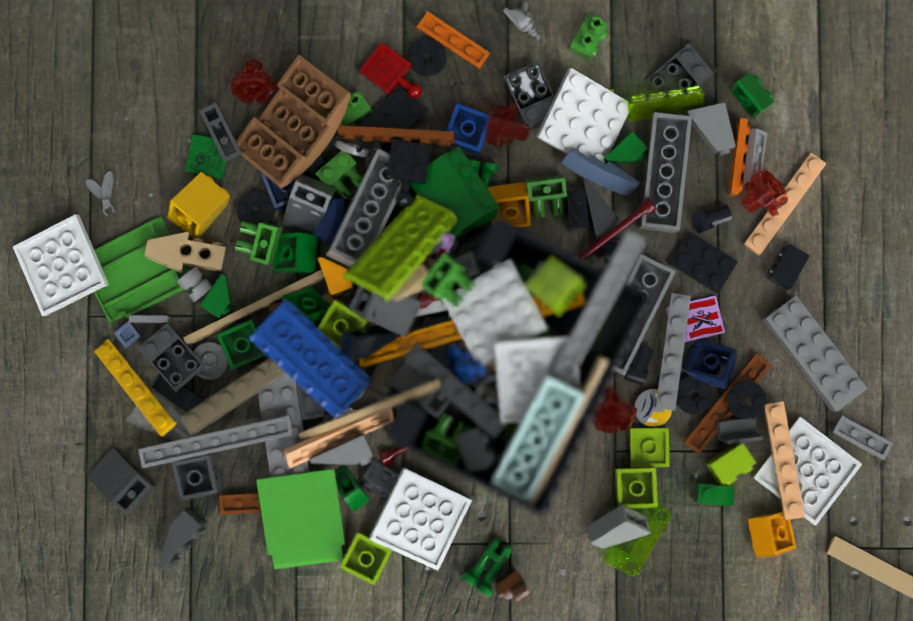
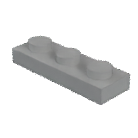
(755, 153)
(862, 437)

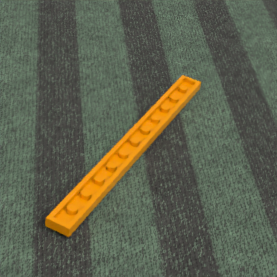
(437, 336)

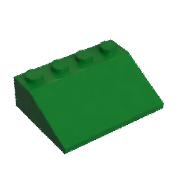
(458, 188)

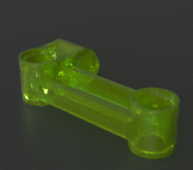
(642, 547)

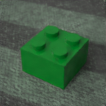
(238, 347)

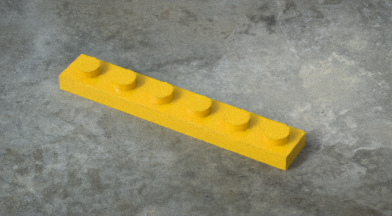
(135, 387)

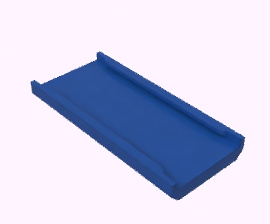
(310, 359)

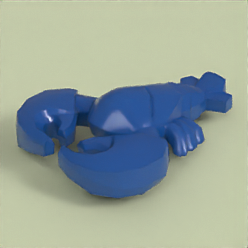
(464, 365)

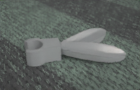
(103, 192)

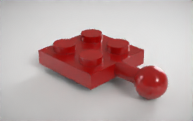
(387, 69)

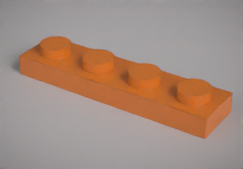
(453, 40)
(739, 151)

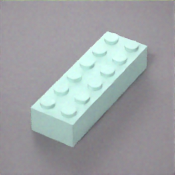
(536, 437)

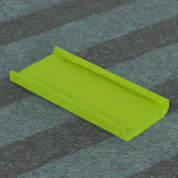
(401, 247)

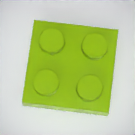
(649, 447)

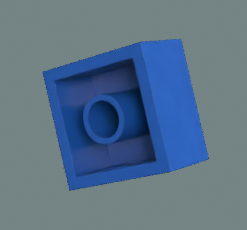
(469, 129)

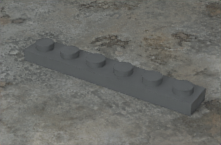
(455, 391)

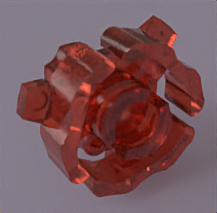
(253, 81)
(504, 128)
(763, 191)
(614, 414)

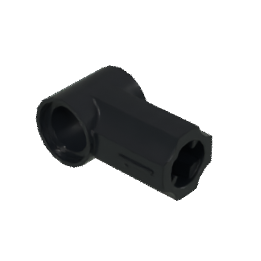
(707, 220)
(638, 368)

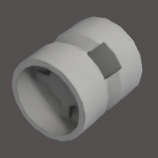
(194, 284)

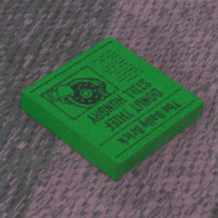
(205, 158)

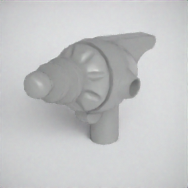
(523, 20)

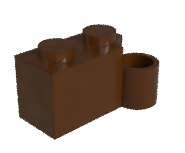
(512, 585)

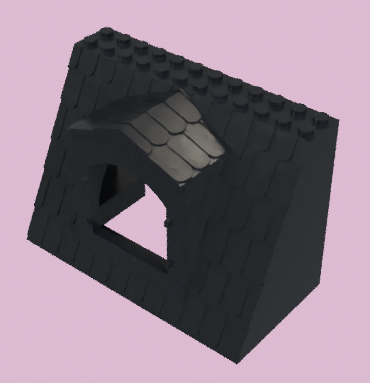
(611, 338)

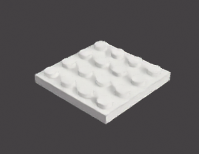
(583, 117)
(60, 265)
(496, 311)
(521, 370)
(820, 467)
(420, 519)

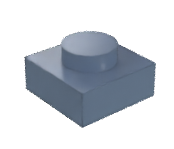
(127, 334)

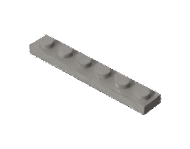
(673, 351)

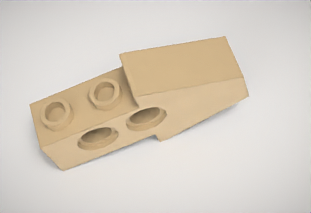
(168, 252)

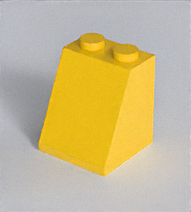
(198, 205)

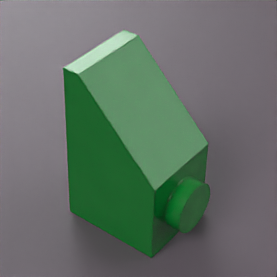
(628, 151)
(219, 298)
(350, 488)
(714, 494)

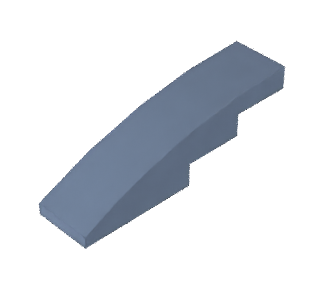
(603, 174)

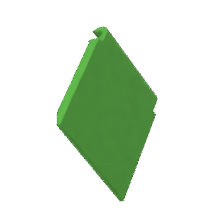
(133, 278)
(302, 518)

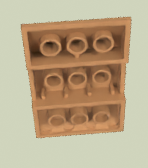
(294, 123)

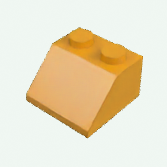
(513, 203)
(335, 278)
(771, 534)

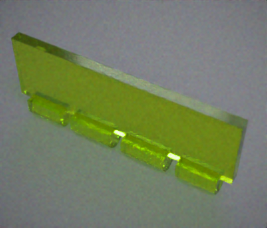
(674, 103)

